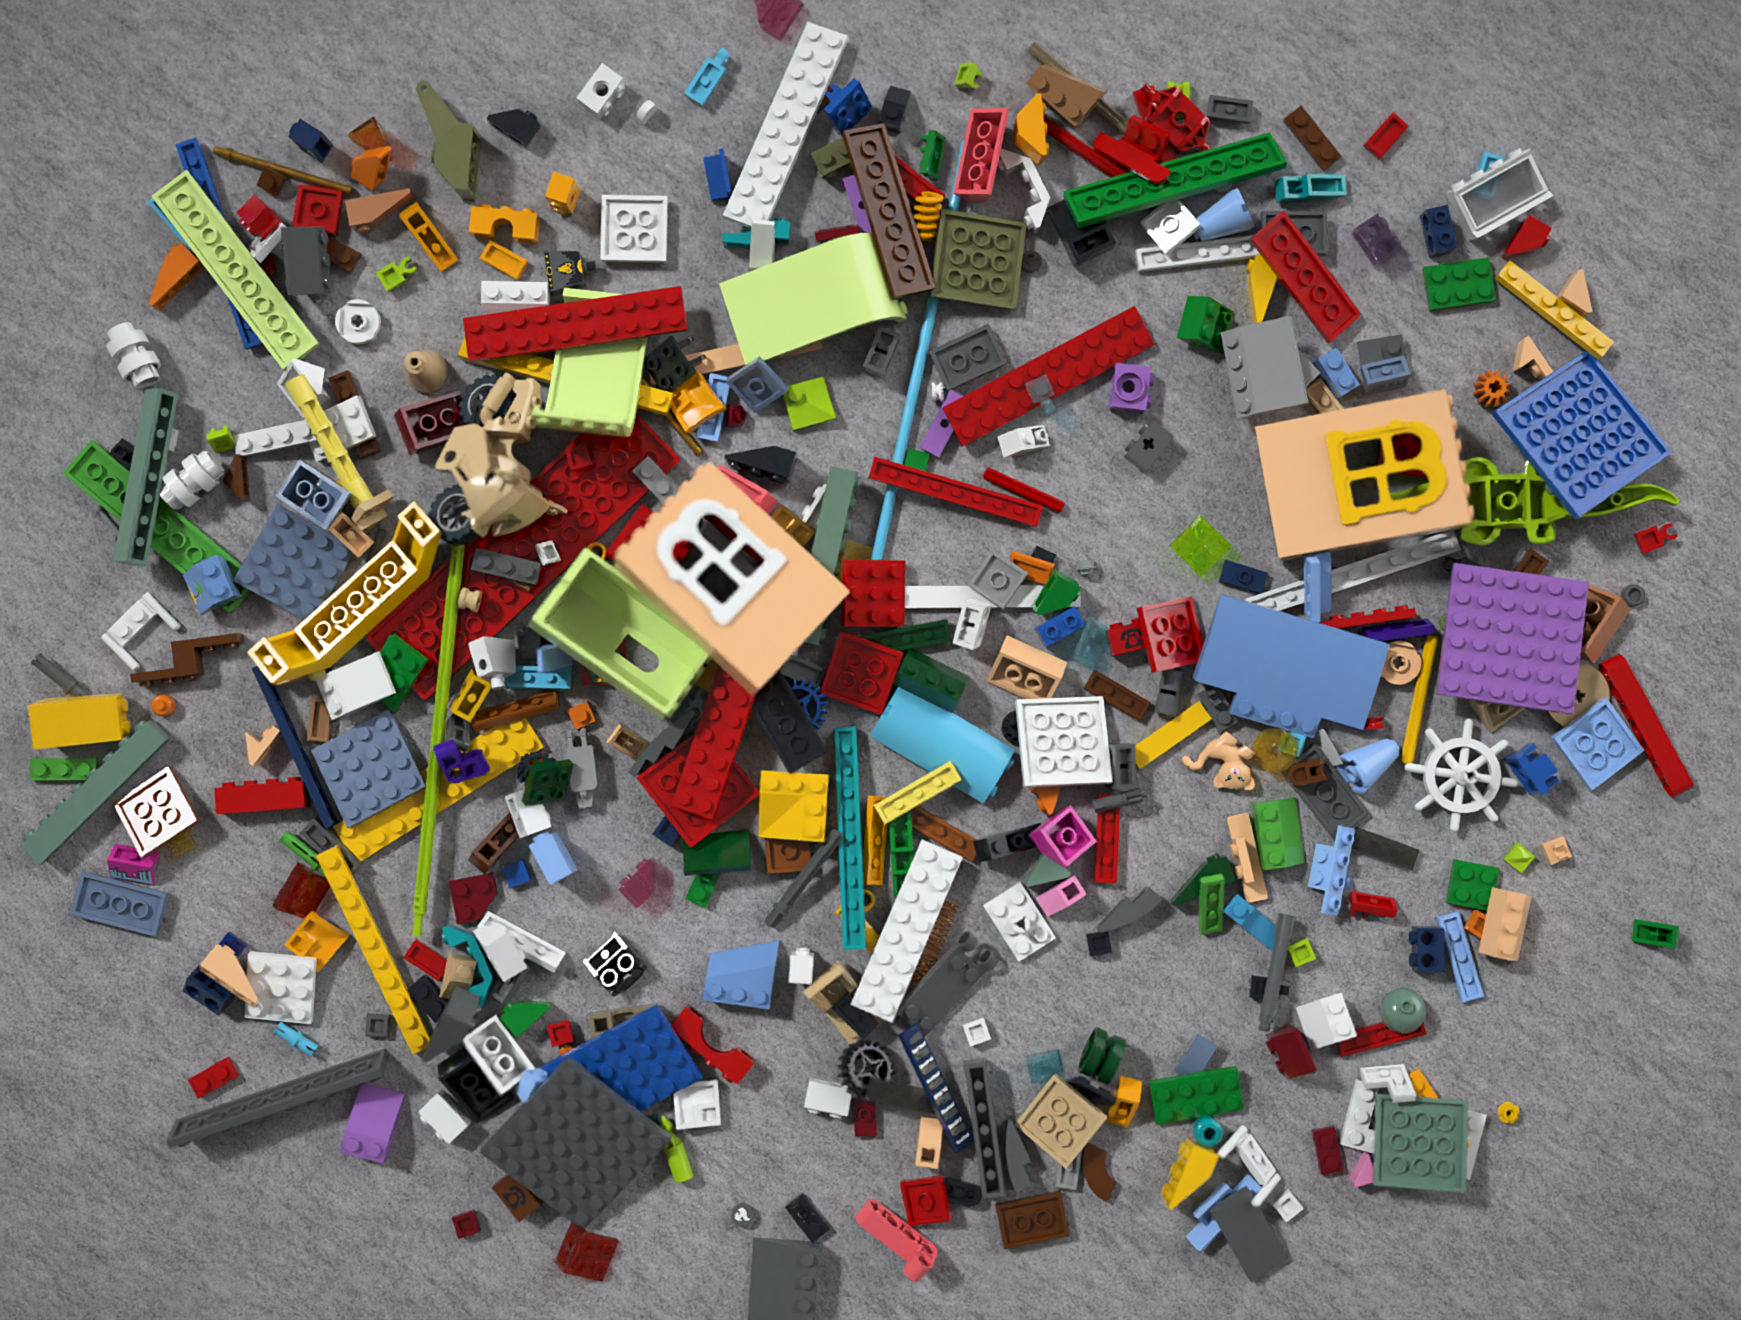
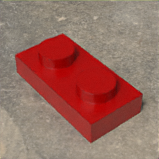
(213, 1077)

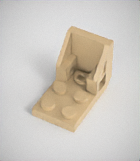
(828, 989)

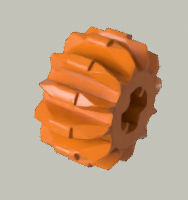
(1499, 386)

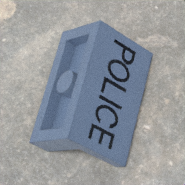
(1385, 375)

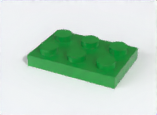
(1459, 284)
(403, 666)

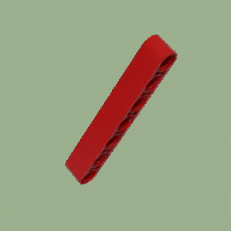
(1646, 726)

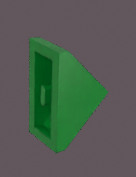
(1655, 933)

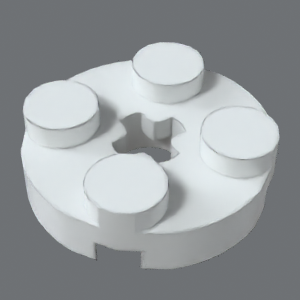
(349, 312)

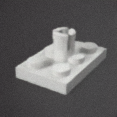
(1019, 921)

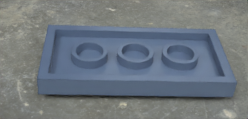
(119, 903)

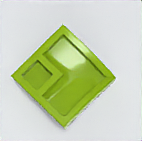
(808, 403)

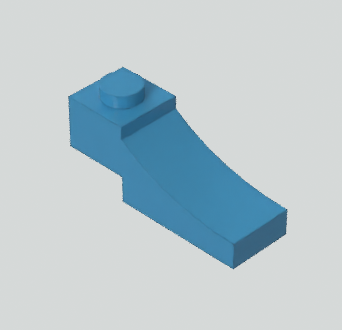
(1250, 920)

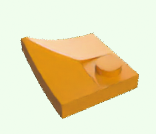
(695, 403)
(316, 939)

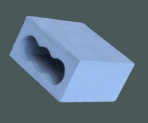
(552, 856)

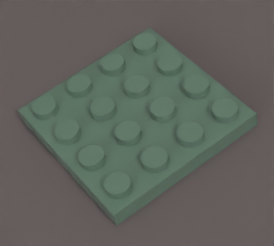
(1420, 1143)

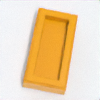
(504, 260)

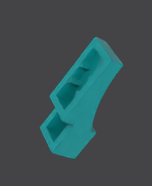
(743, 239)

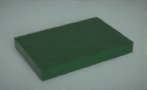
(718, 854)

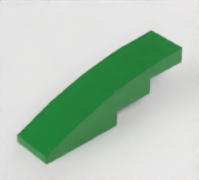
(901, 849)

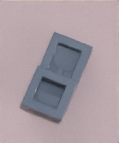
(1196, 1056)

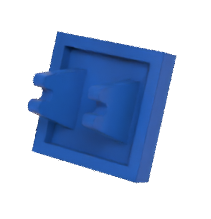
(847, 106)

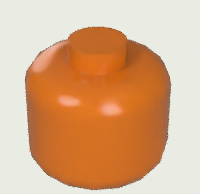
(163, 705)

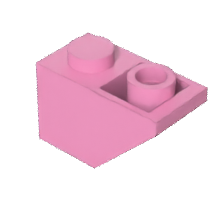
(1061, 895)

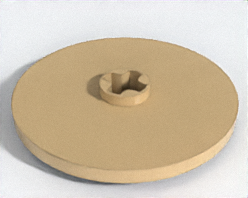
(1592, 688)

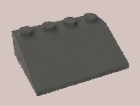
(783, 1279)

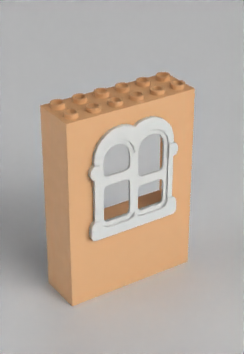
(769, 611)

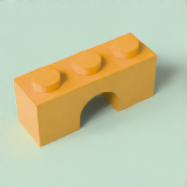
(485, 221)

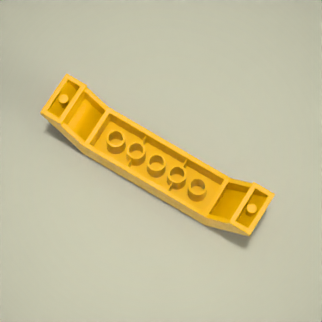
(355, 605)

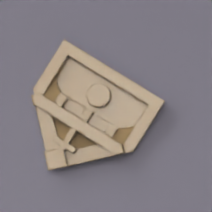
(372, 511)

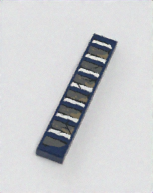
(936, 1088)

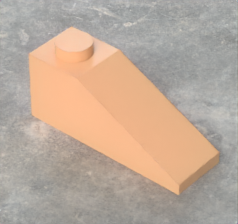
(225, 969)

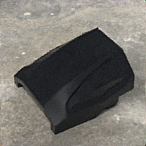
(615, 965)

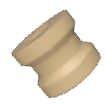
(470, 599)

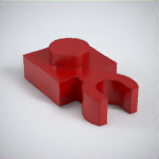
(1653, 538)

